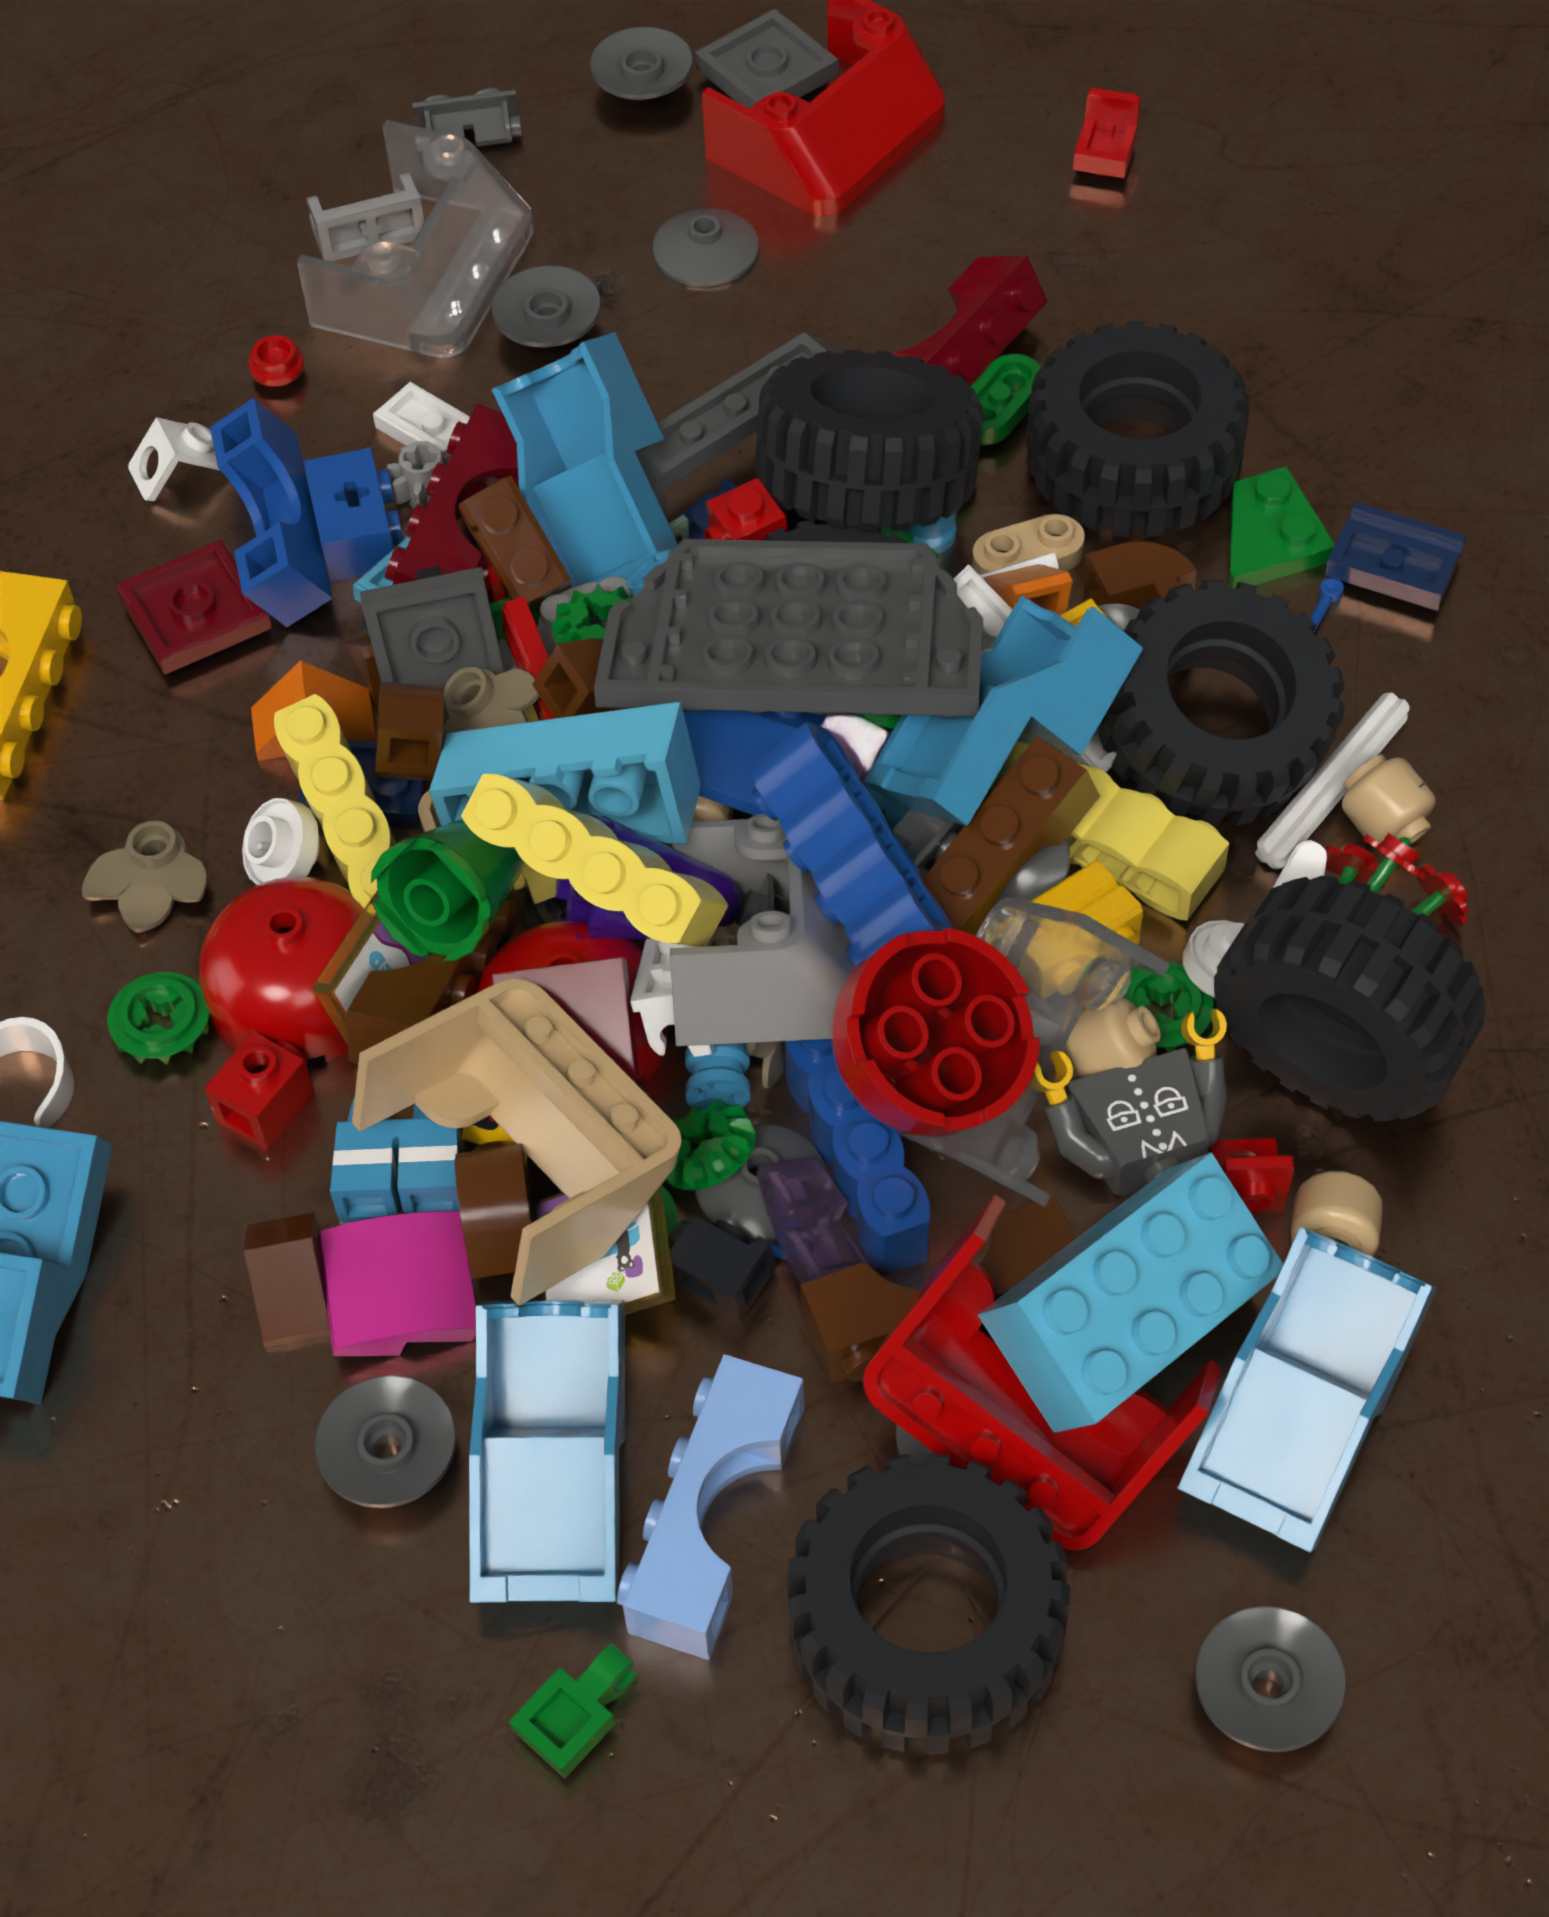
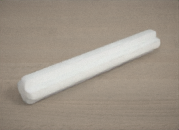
(1326, 785)

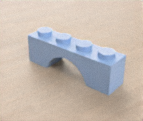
(741, 1429)

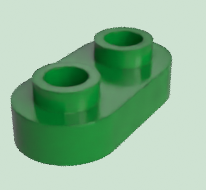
(1005, 394)

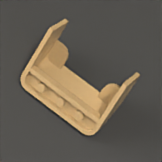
(550, 1089)

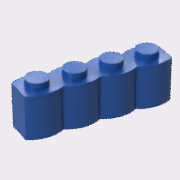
(844, 842)
(865, 1160)

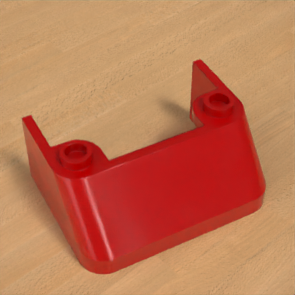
(850, 133)
(965, 1401)

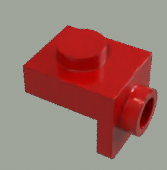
(1107, 133)

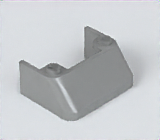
(785, 966)

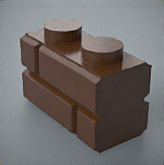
(514, 543)

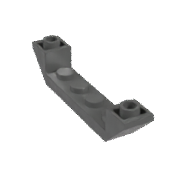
(719, 417)

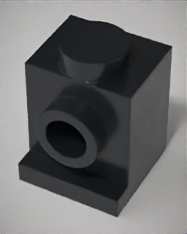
(720, 1264)

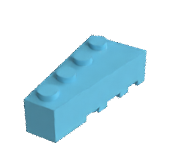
(607, 764)

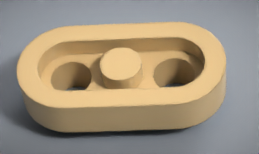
(1028, 540)

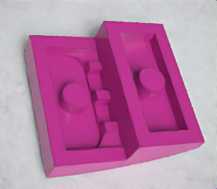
(396, 1283)

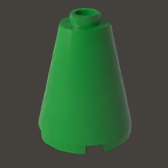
(443, 889)

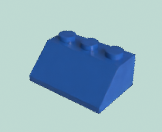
(733, 741)

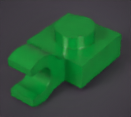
(569, 1715)

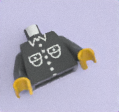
(1139, 1118)

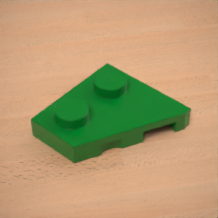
(1273, 530)

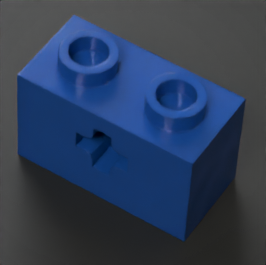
(351, 512)

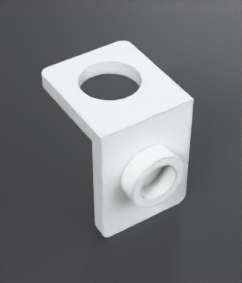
(174, 443)

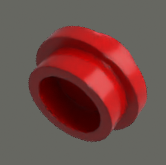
(275, 361)

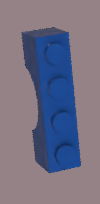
(285, 561)

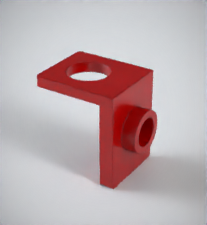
(1260, 1179)

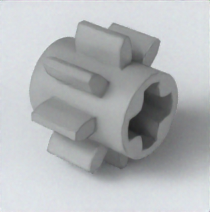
(414, 471)

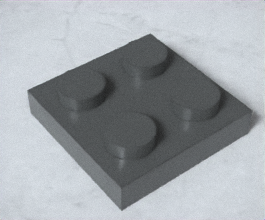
(766, 59)
(432, 628)

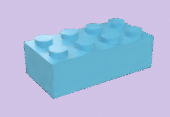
(1132, 1293)

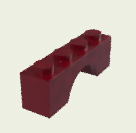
(993, 306)
(480, 456)

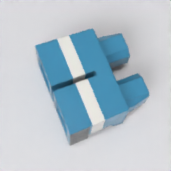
(394, 1164)

